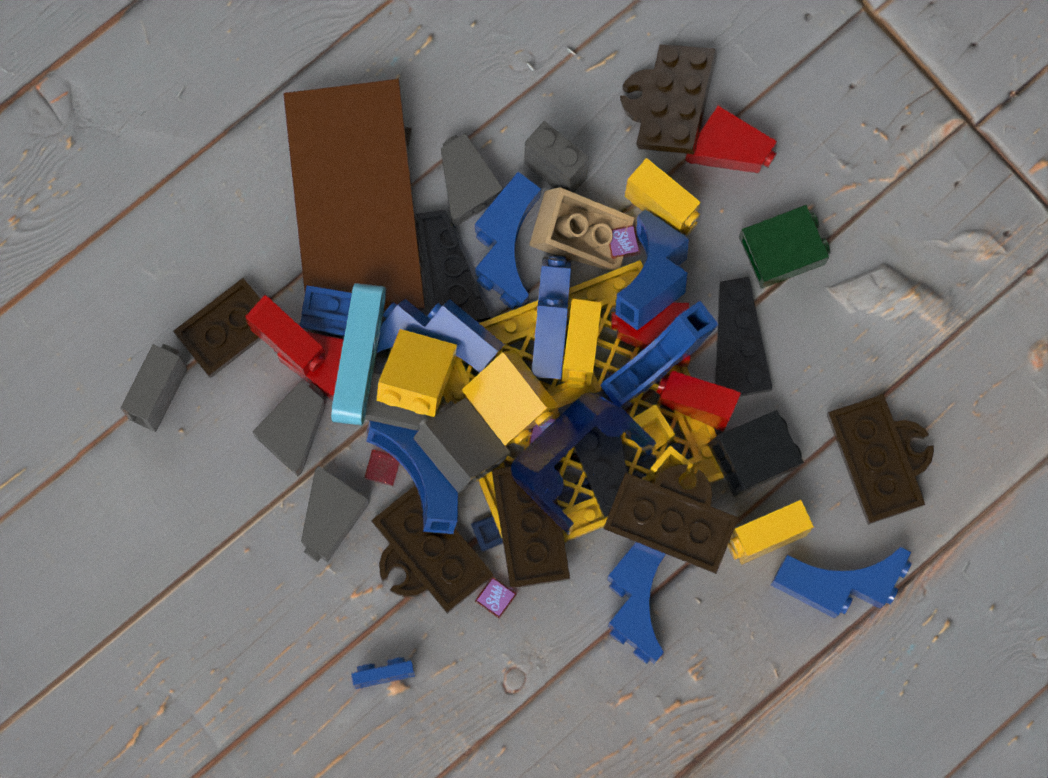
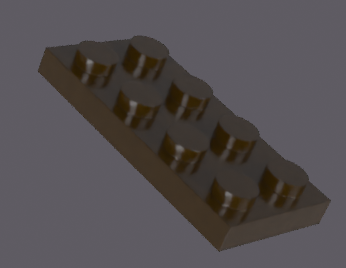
(529, 536)

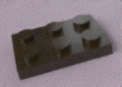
(220, 329)

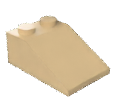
(577, 228)

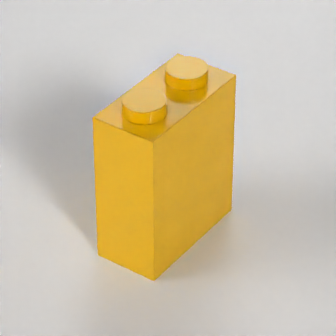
(663, 197)
(581, 343)
(416, 373)
(510, 398)
(770, 532)

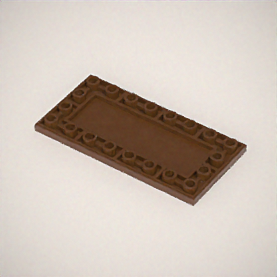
(354, 189)

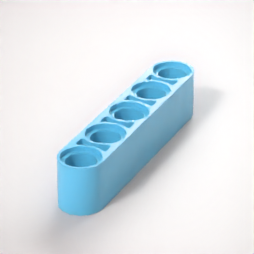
(358, 354)

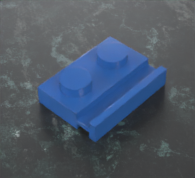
(325, 310)
(395, 670)

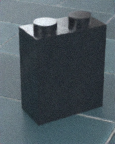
(755, 452)

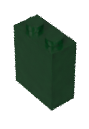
(784, 246)

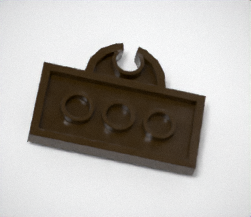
(671, 98)
(880, 457)
(673, 518)
(431, 560)

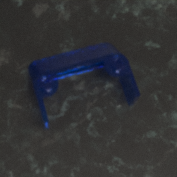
(534, 466)

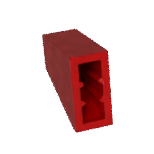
(732, 144)
(651, 330)
(285, 336)
(326, 375)
(698, 399)

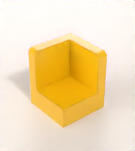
(655, 425)
(670, 458)

